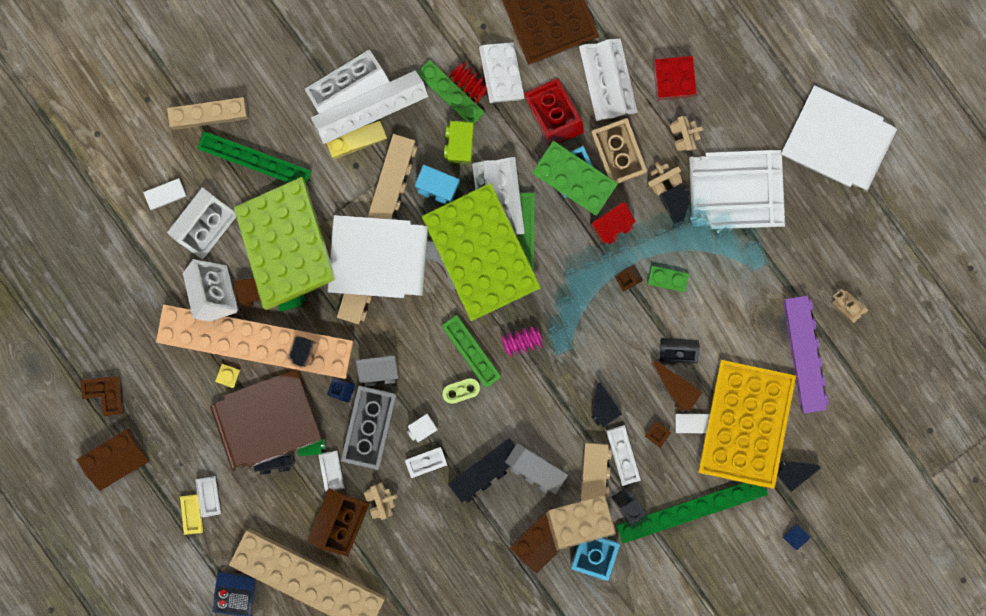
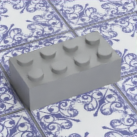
(369, 427)

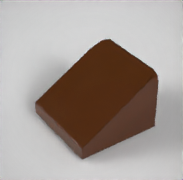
(628, 277)

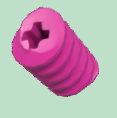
(522, 341)

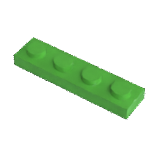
(450, 93)
(471, 351)

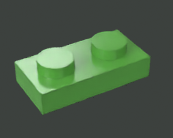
(668, 279)

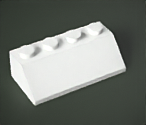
(347, 82)

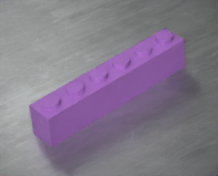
(804, 354)

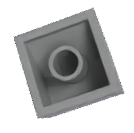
(377, 370)

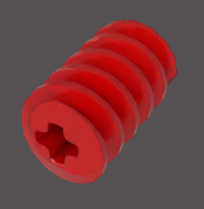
(469, 81)

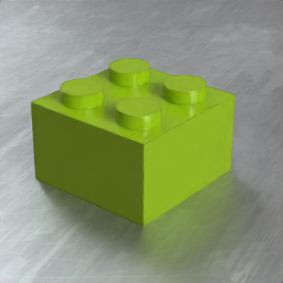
(460, 142)

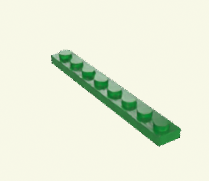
(692, 510)

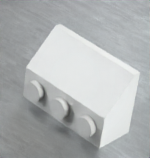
(202, 223)
(209, 290)

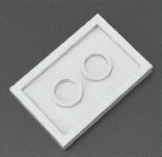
(501, 72)

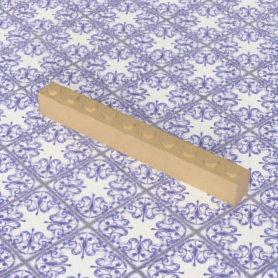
(383, 206)

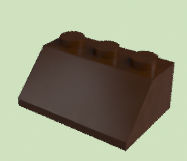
(113, 459)
(338, 522)
(536, 544)

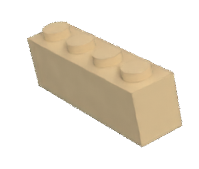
(208, 113)
(595, 471)

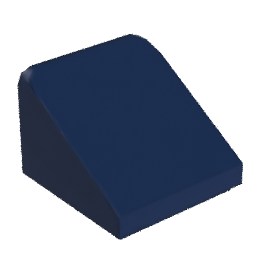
(341, 390)
(796, 537)

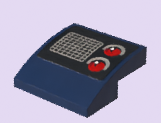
(234, 594)

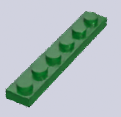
(252, 159)

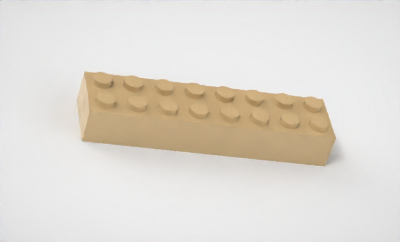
(303, 578)

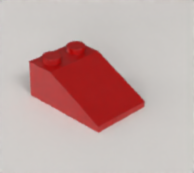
(554, 112)

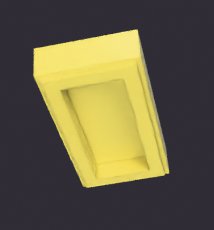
(191, 515)

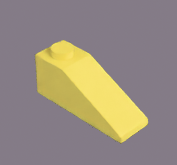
(356, 140)

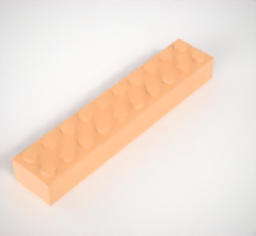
(251, 341)

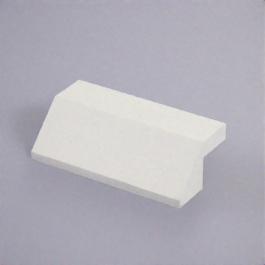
(608, 79)
(504, 179)

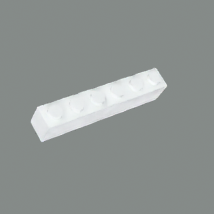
(369, 107)

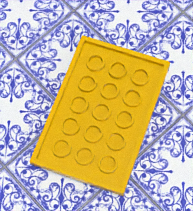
(747, 424)

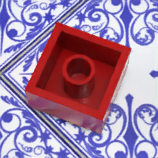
(674, 78)

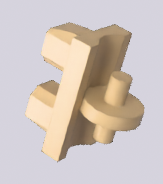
(682, 125)
(672, 175)
(848, 305)
(383, 500)

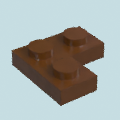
(108, 389)

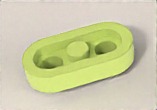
(461, 391)

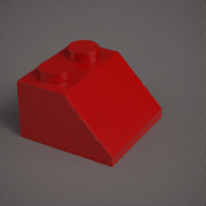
(613, 223)

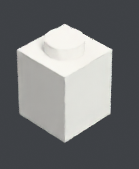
(421, 428)

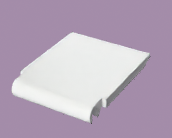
(839, 139)
(738, 189)
(377, 257)

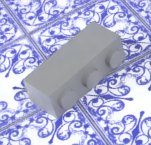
(535, 469)

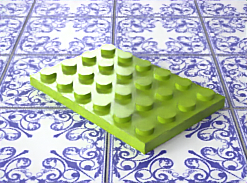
(284, 243)
(481, 252)

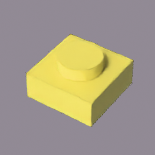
(228, 376)

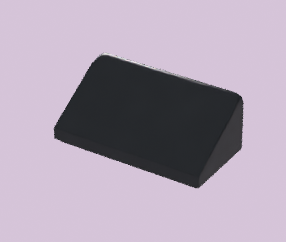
(679, 350)

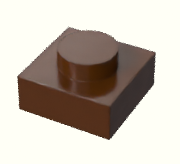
(657, 434)

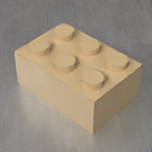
(618, 151)
(580, 523)

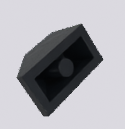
(676, 202)
(604, 407)
(795, 473)
(630, 508)

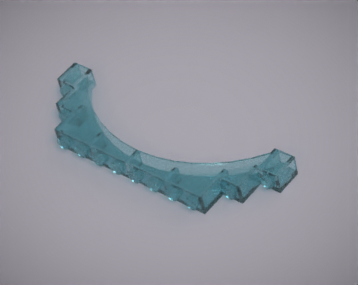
(688, 236)

